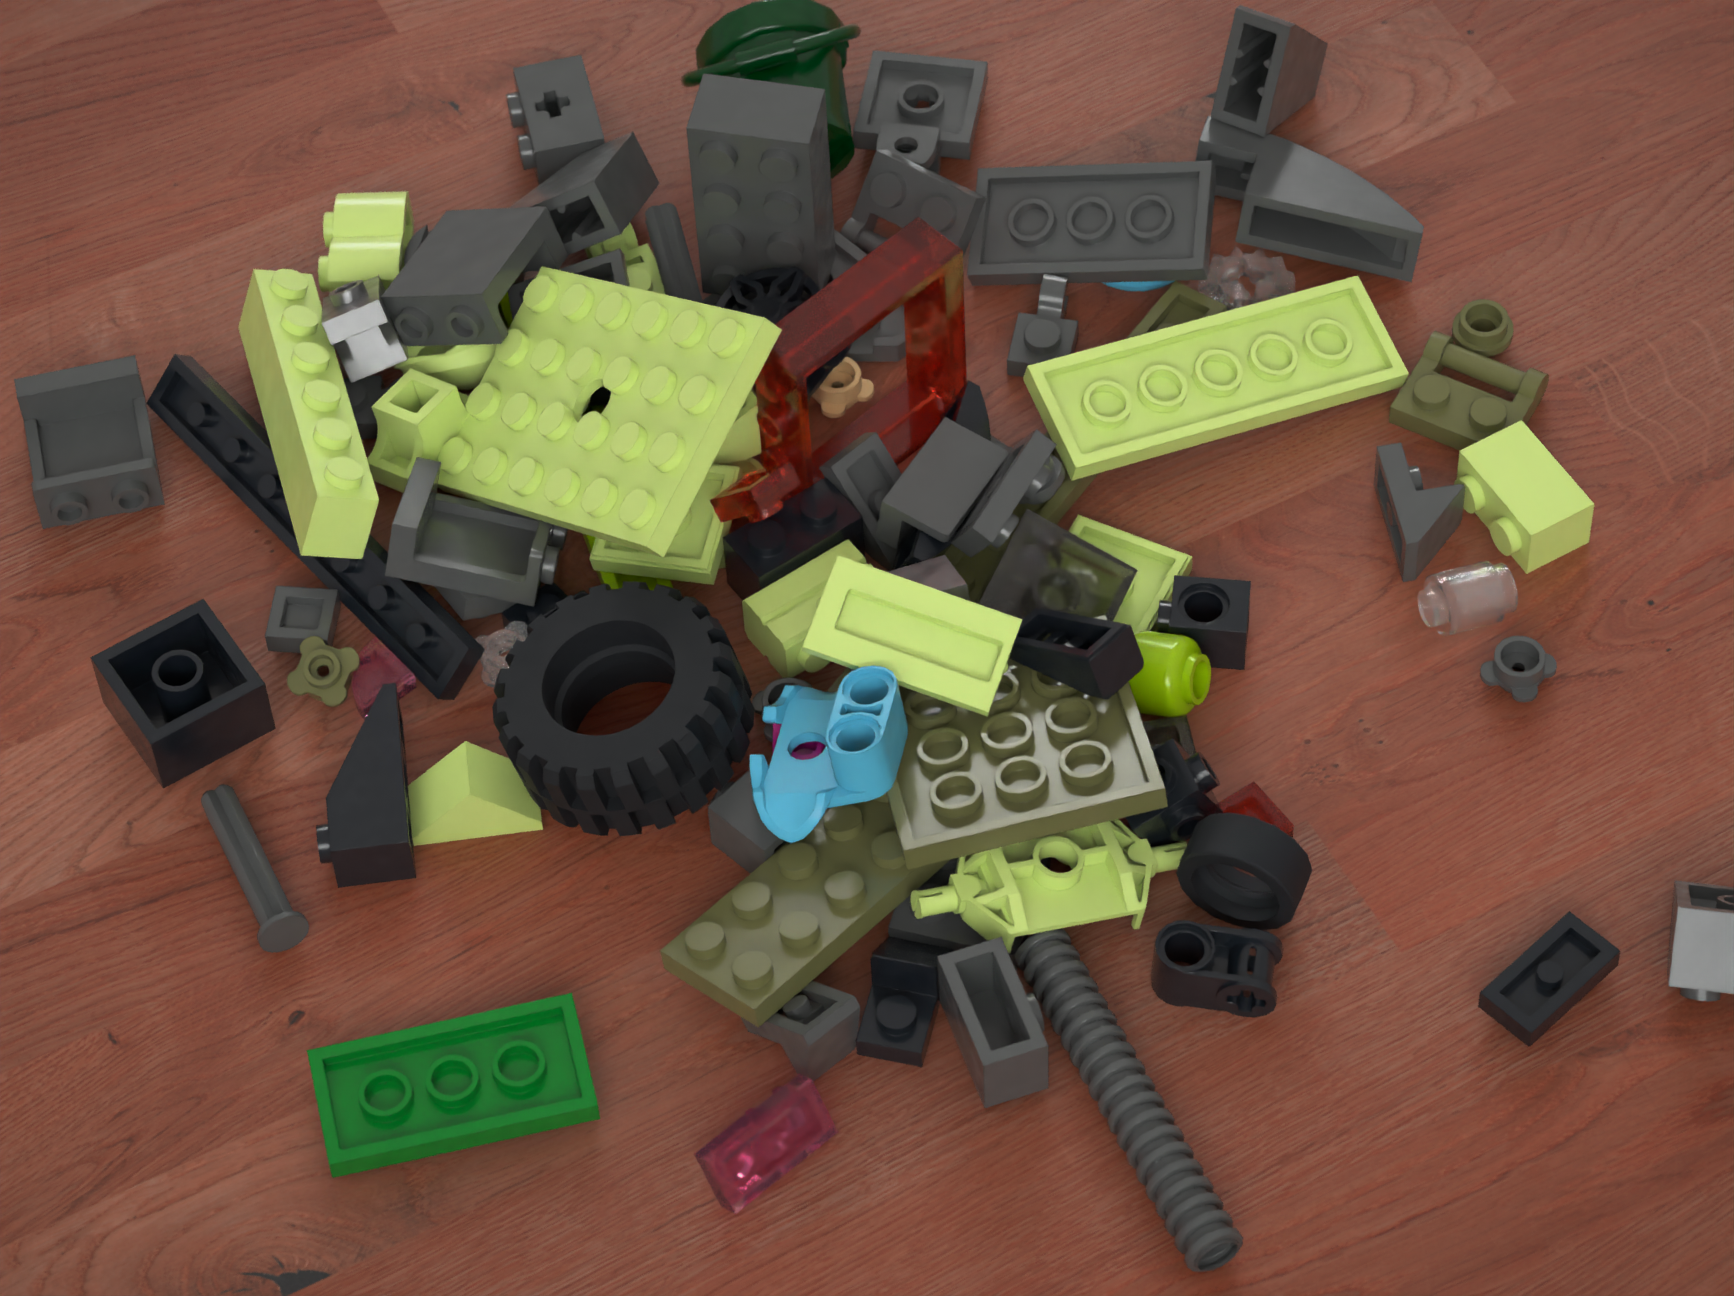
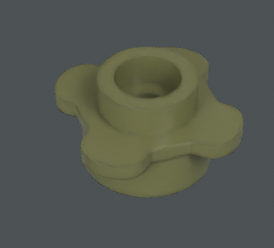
(330, 688)

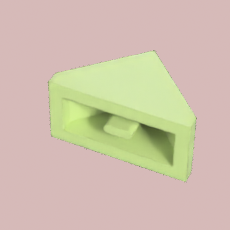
(470, 797)

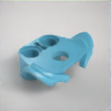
(862, 754)

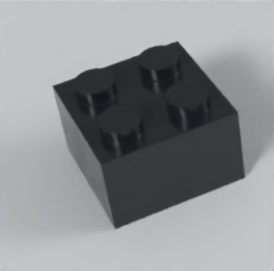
(183, 693)

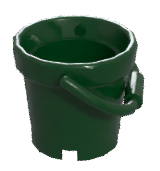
(785, 45)

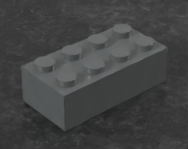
(760, 180)

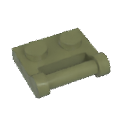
(1456, 411)

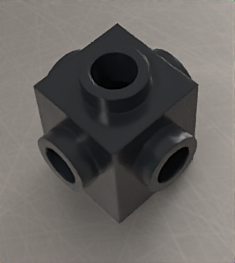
(1188, 794)

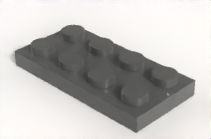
(1093, 223)

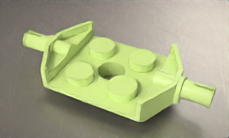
(1014, 895)

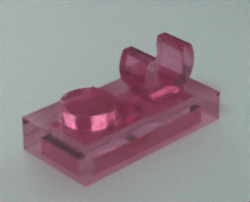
(766, 1143)

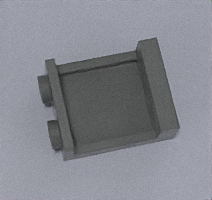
(465, 269)
(89, 442)
(469, 543)

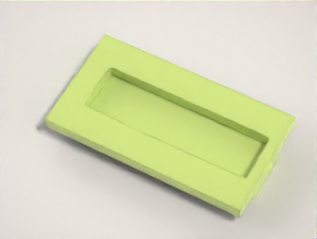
(915, 631)

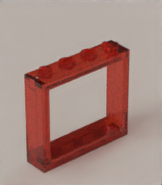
(908, 269)

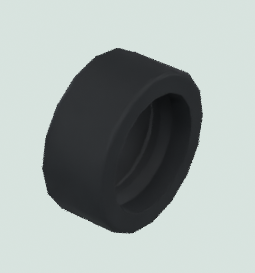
(1252, 846)

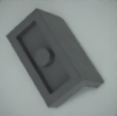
(939, 485)

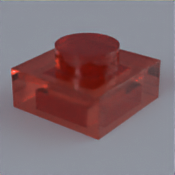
(756, 494)

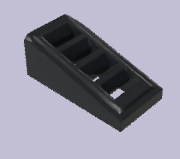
(1080, 652)

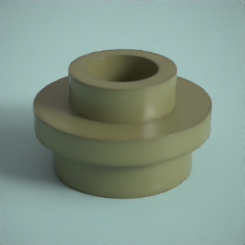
(1483, 328)

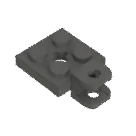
(922, 135)

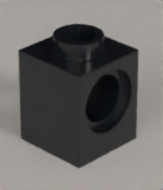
(1211, 614)

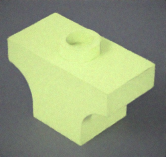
(412, 423)

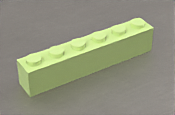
(307, 415)

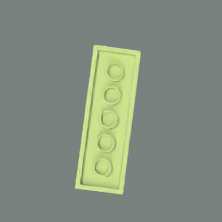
(1214, 377)

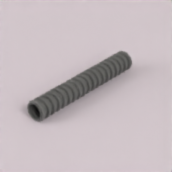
(1129, 1101)

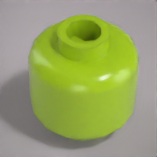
(1172, 675)

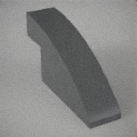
(1309, 203)

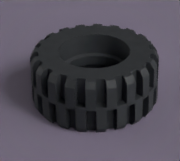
(652, 767)

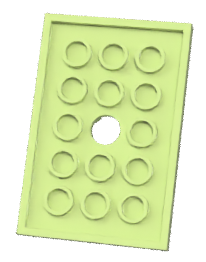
(635, 468)

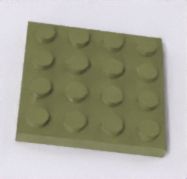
(1023, 772)

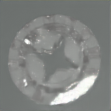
(1267, 273)

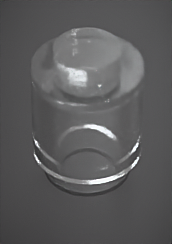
(1467, 597)

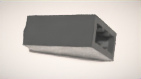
(1266, 71)
(596, 193)

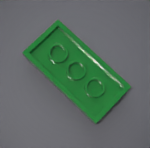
(452, 1085)

